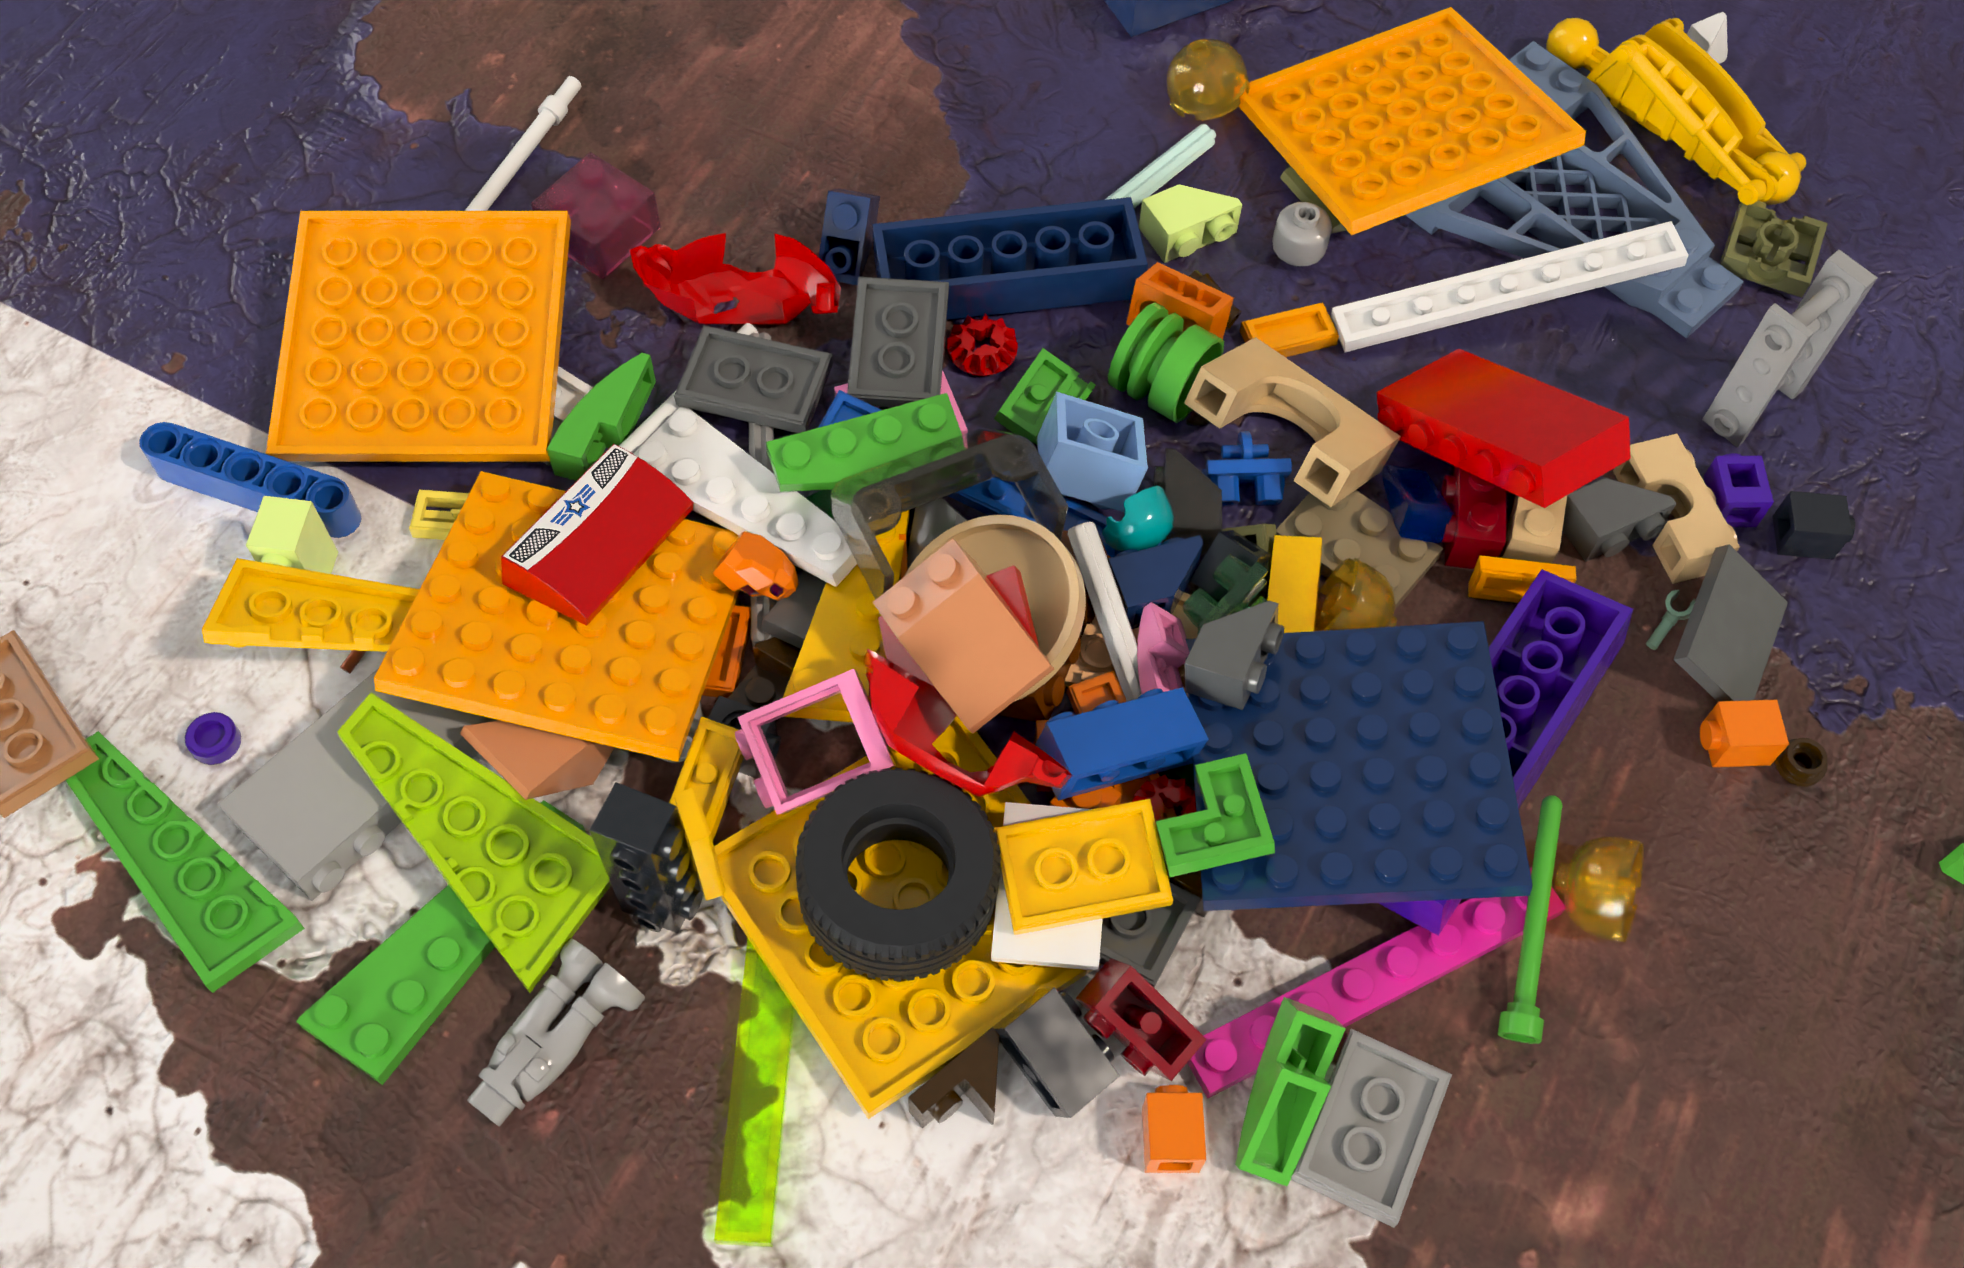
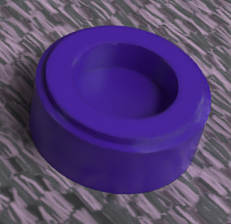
(212, 738)

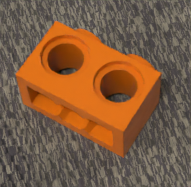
(1181, 295)

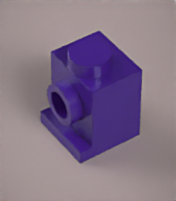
(1740, 488)

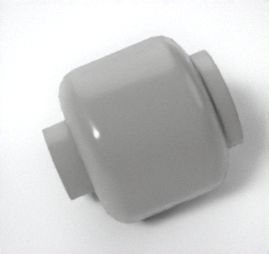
(1302, 234)

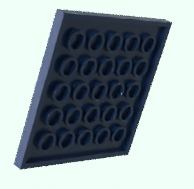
(1373, 772)

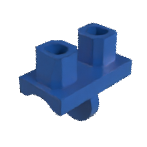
(1266, 474)

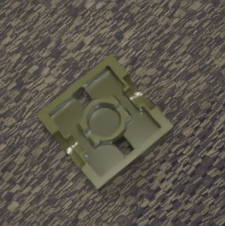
(1771, 247)

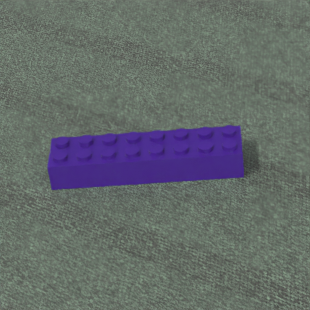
(1543, 674)

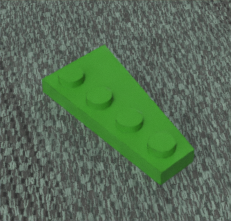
(842, 449)

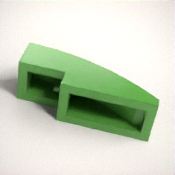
(602, 418)
(1288, 1091)

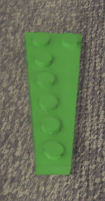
(193, 885)
(402, 985)

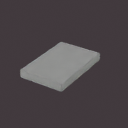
(1372, 1128)

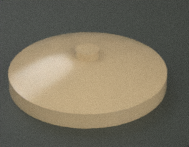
(1047, 571)

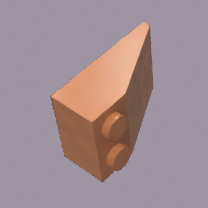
(963, 635)

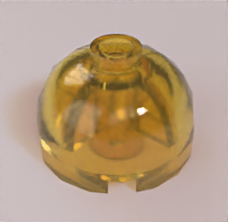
(1206, 79)
(1356, 598)
(1602, 886)

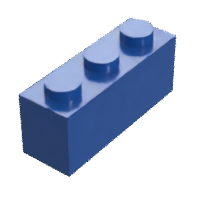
(1123, 740)

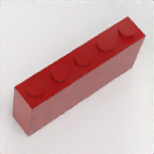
(1505, 426)

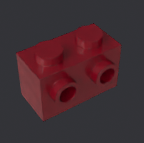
(1476, 520)
(1141, 1019)

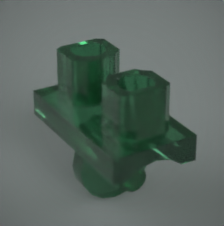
(1241, 582)

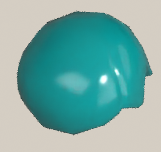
(1145, 522)

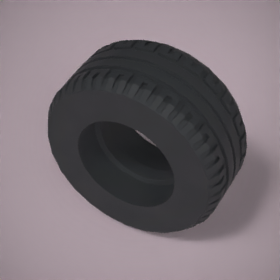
(908, 808)

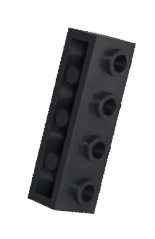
(647, 859)

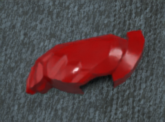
(697, 280)
(916, 714)

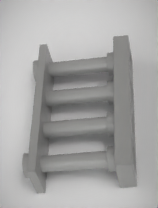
(1789, 347)

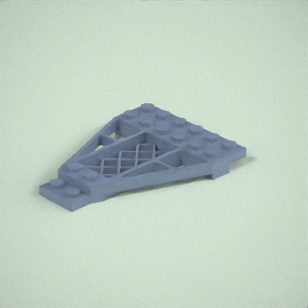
(1676, 296)

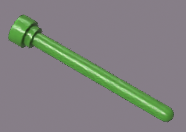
(1522, 1018)

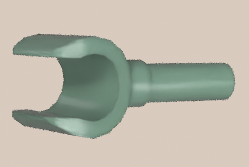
(1668, 620)

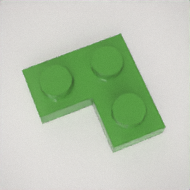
(1228, 829)

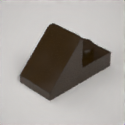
(769, 675)
(969, 1074)

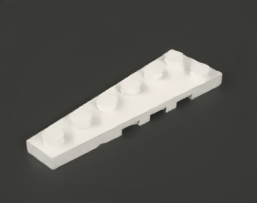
(745, 495)

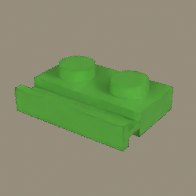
(1033, 395)

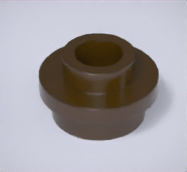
(1807, 752)

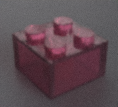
(606, 213)

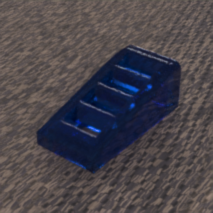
(1415, 504)

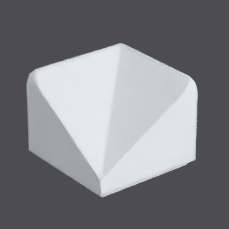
(1711, 36)

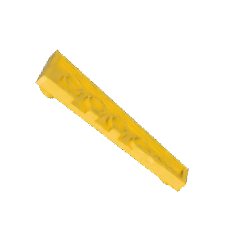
(305, 609)
(842, 632)

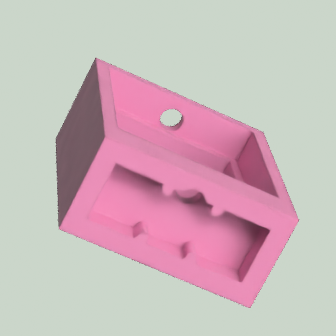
(754, 745)

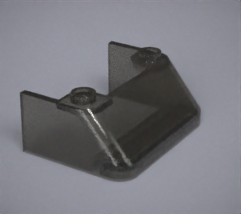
(876, 497)

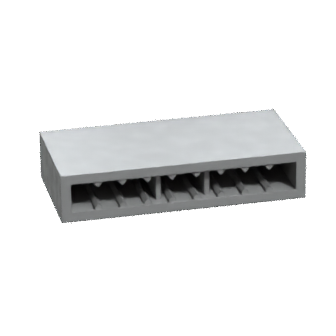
(316, 804)

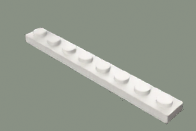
(1509, 286)

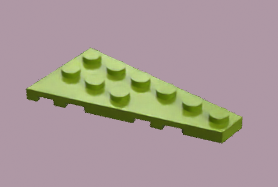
(505, 857)

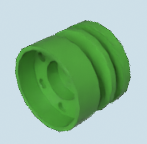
(1162, 360)

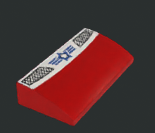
(595, 535)

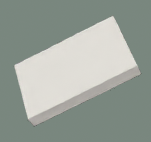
(1064, 946)

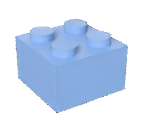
(1093, 451)

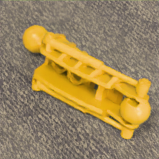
(1687, 98)

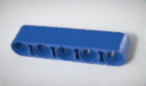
(245, 475)

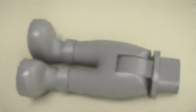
(533, 1056)

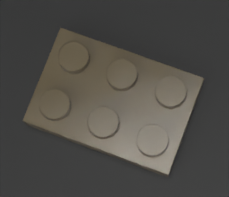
(1364, 532)

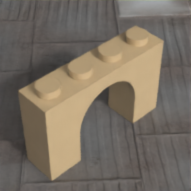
(1256, 378)

